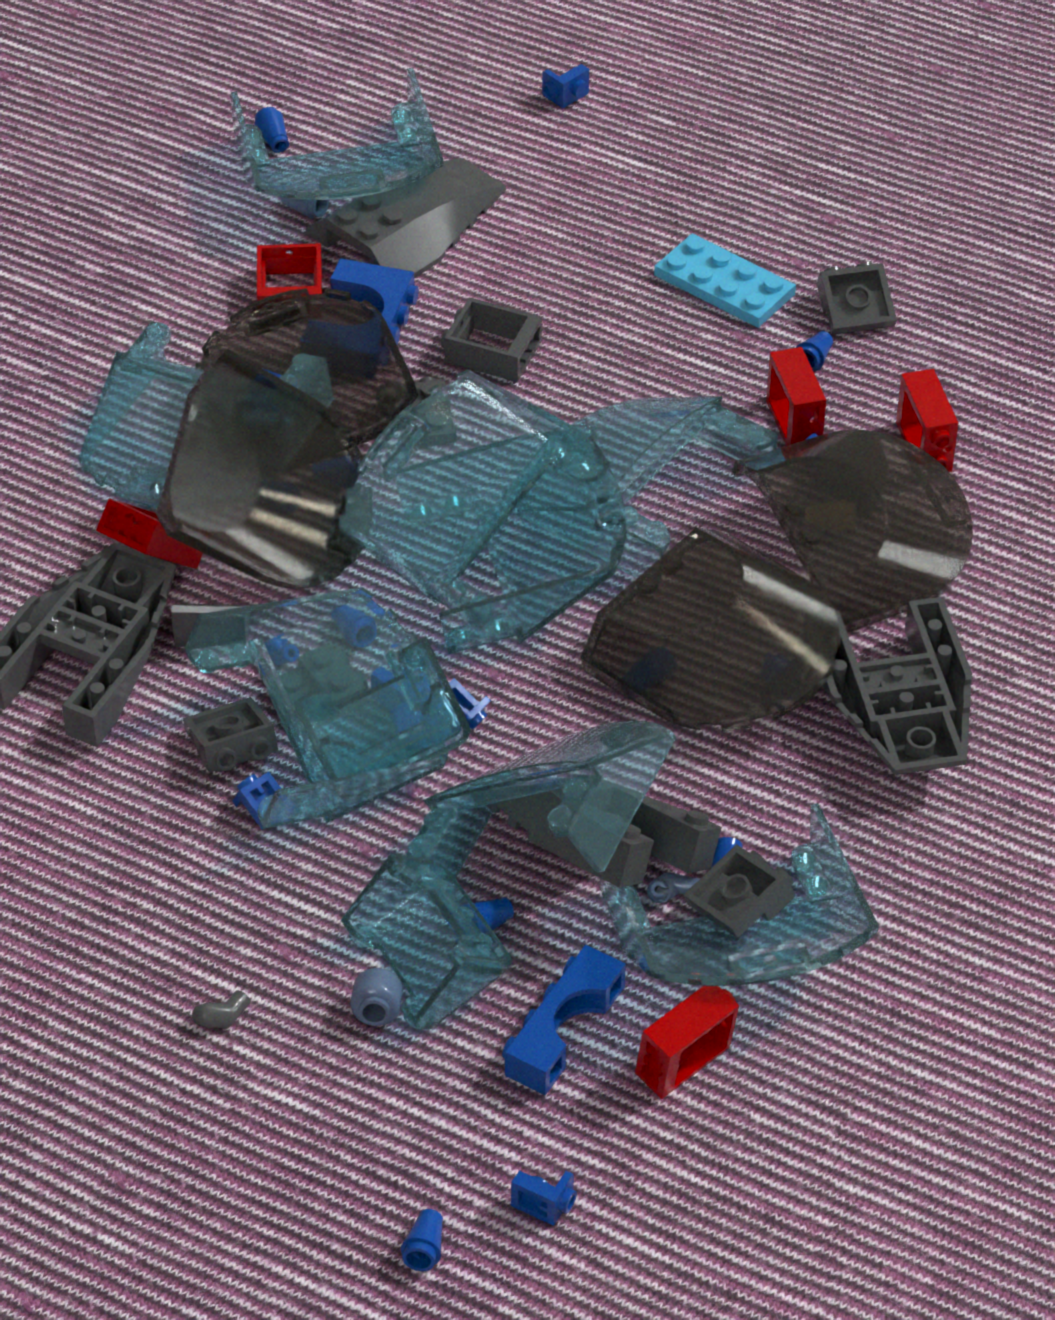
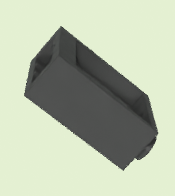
(497, 320)

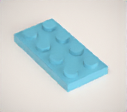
(725, 280)

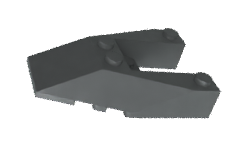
(100, 616)
(914, 704)
(656, 829)

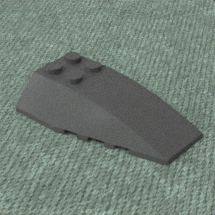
(413, 222)

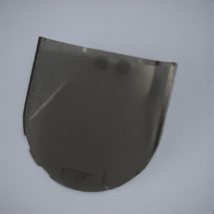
(361, 355)
(260, 477)
(866, 519)
(715, 636)

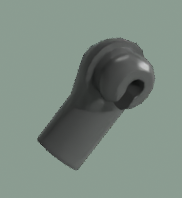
(221, 1014)

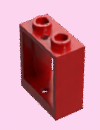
(275, 260)
(794, 395)
(927, 416)
(144, 533)
(686, 1039)

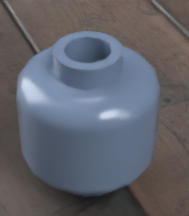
(376, 996)

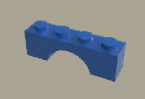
(587, 986)

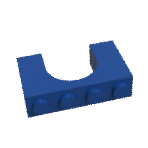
(384, 287)

